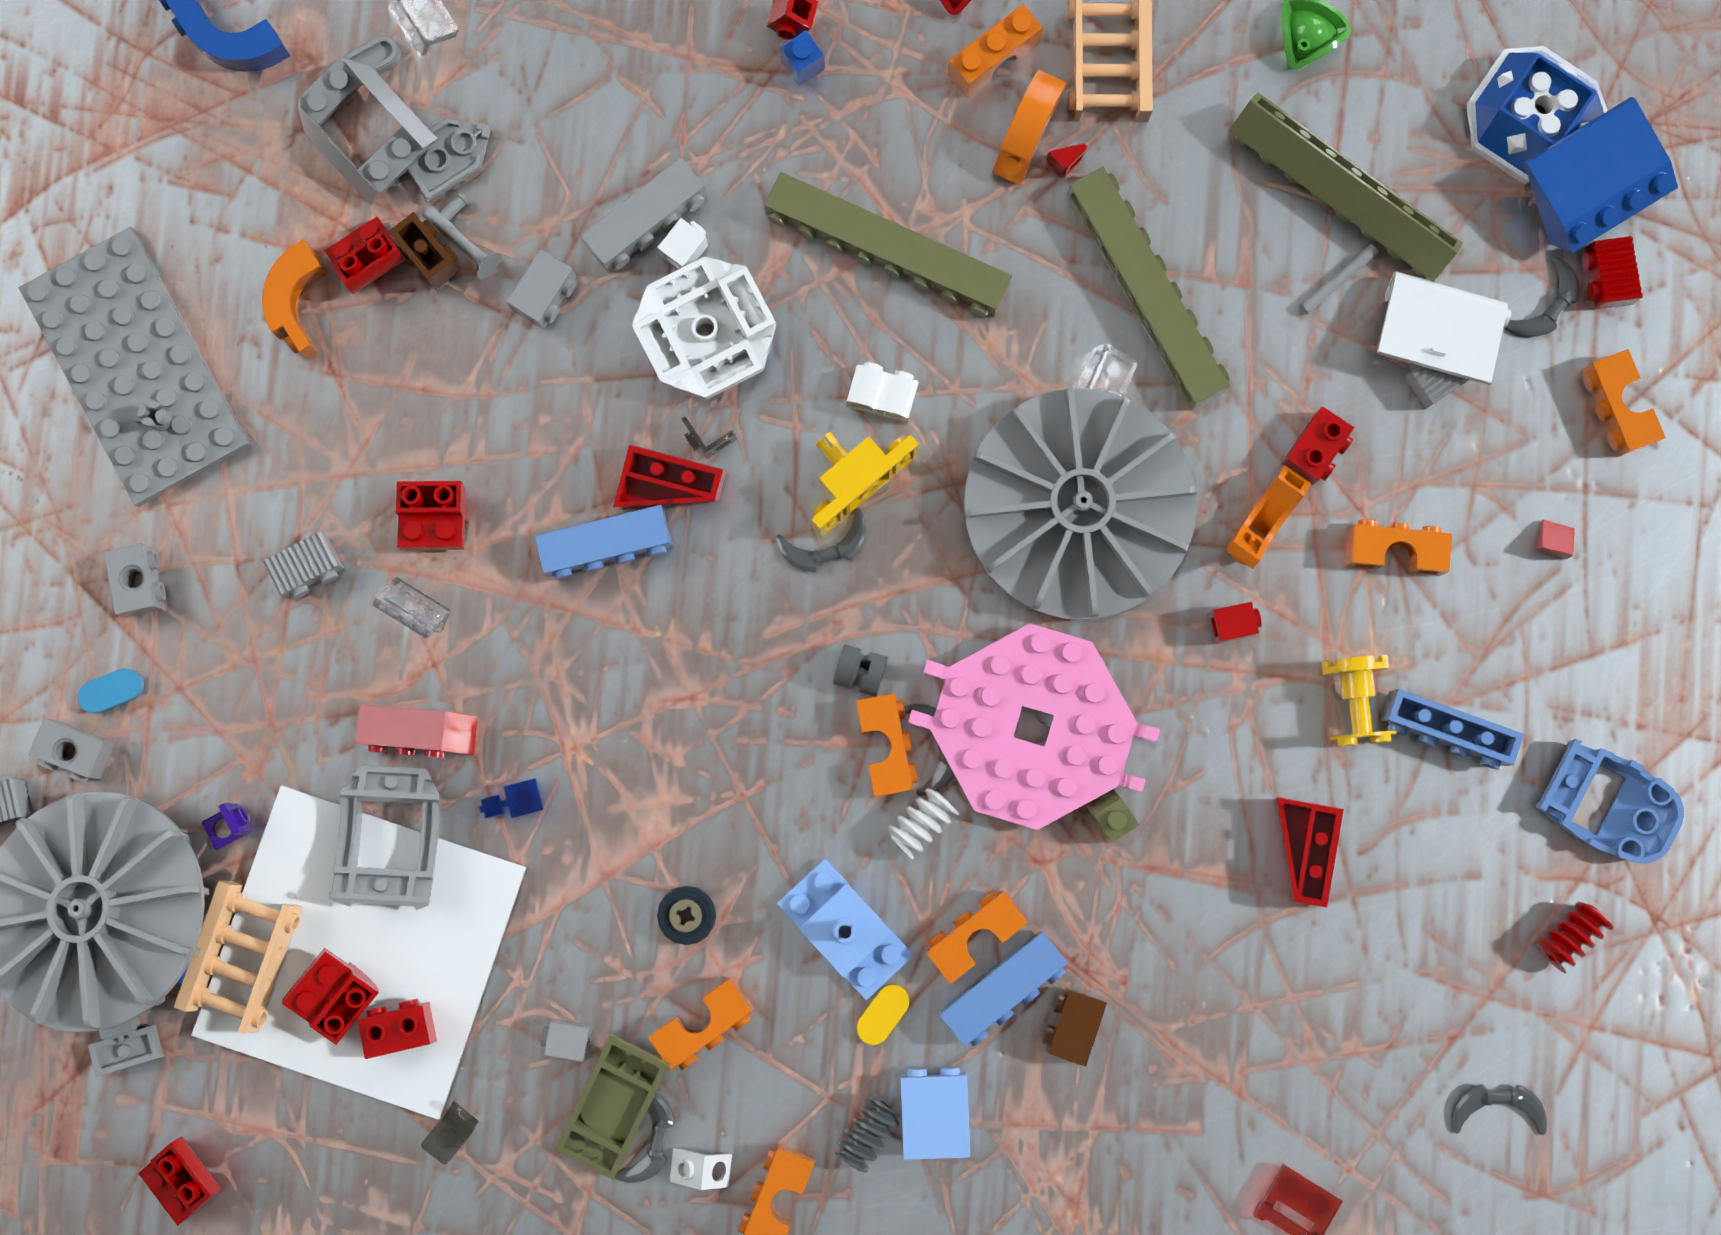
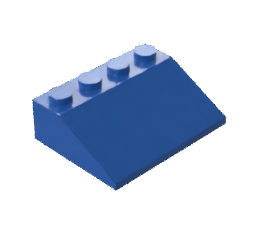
(1599, 176)

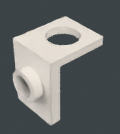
(696, 1169)

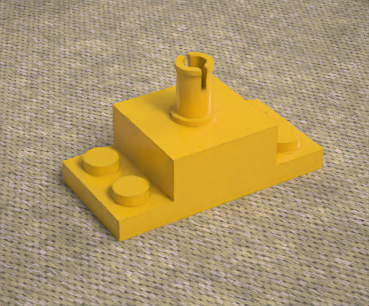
(856, 476)

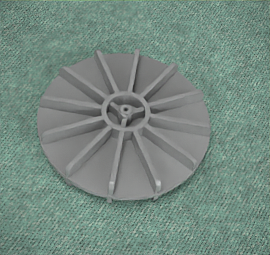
(1080, 504)
(96, 911)

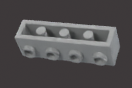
(645, 215)

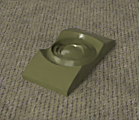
(612, 1106)

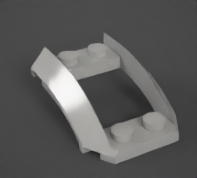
(393, 157)
(378, 885)

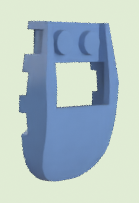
(1638, 822)

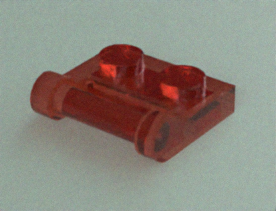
(1300, 1196)

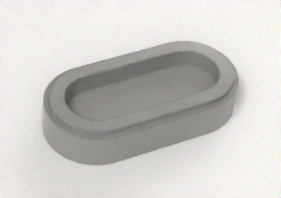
(380, 53)

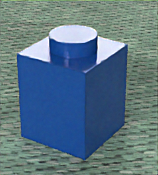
(802, 57)

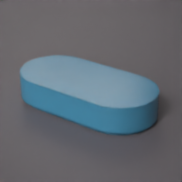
(110, 691)

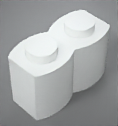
(882, 392)

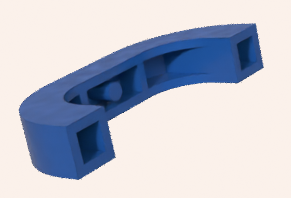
(241, 51)

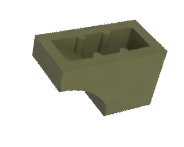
(1111, 816)

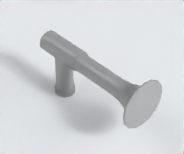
(441, 220)

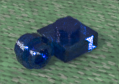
(520, 798)

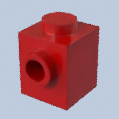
(791, 17)
(1235, 622)

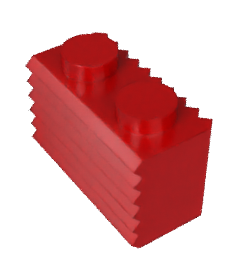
(1612, 273)

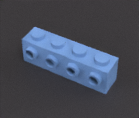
(603, 542)
(1451, 728)
(1003, 988)

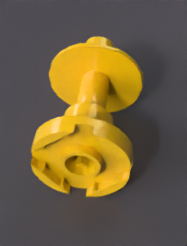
(1358, 687)

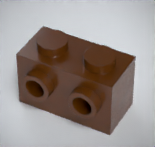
(424, 250)
(1074, 1026)

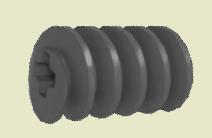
(867, 1134)

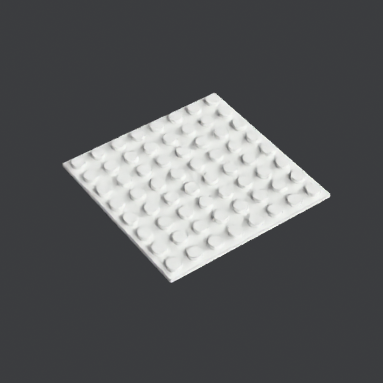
(409, 954)

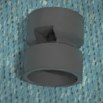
(848, 668)

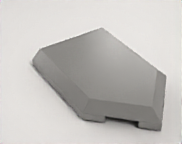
(451, 158)

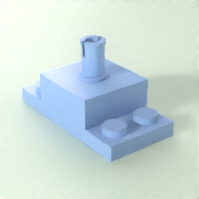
(845, 929)

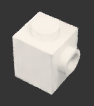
(683, 244)

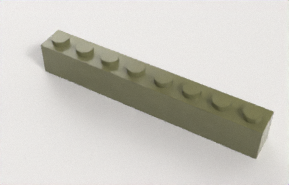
(1345, 187)
(887, 245)
(1148, 288)

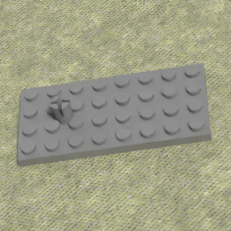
(134, 366)

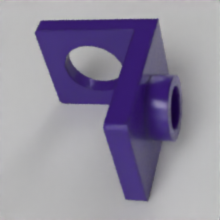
(236, 820)

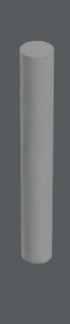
(1339, 279)

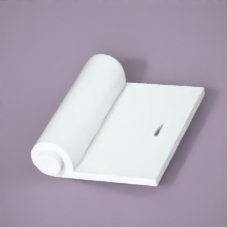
(1442, 327)

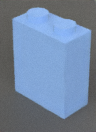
(935, 1114)

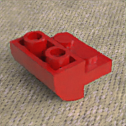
(365, 255)
(431, 515)
(331, 995)
(180, 1180)

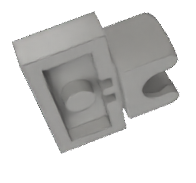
(125, 1047)

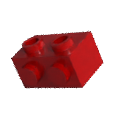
(1318, 446)
(397, 1029)

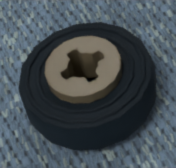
(700, 909)

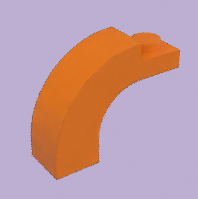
(1028, 126)
(281, 293)
(1267, 517)

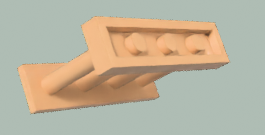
(1138, 70)
(217, 931)

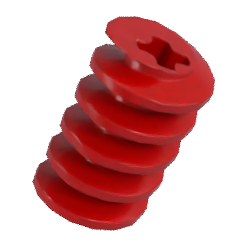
(1573, 935)

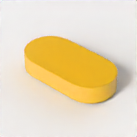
(882, 1014)

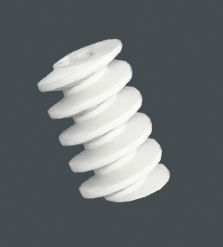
(921, 822)

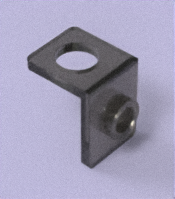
(695, 441)
(449, 1133)

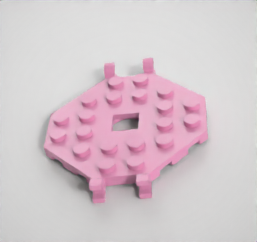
(1017, 777)

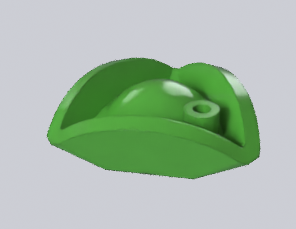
(1311, 30)

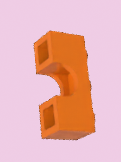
(1007, 38)
(1626, 429)
(1427, 548)
(883, 716)
(950, 950)
(679, 1043)
(786, 1171)

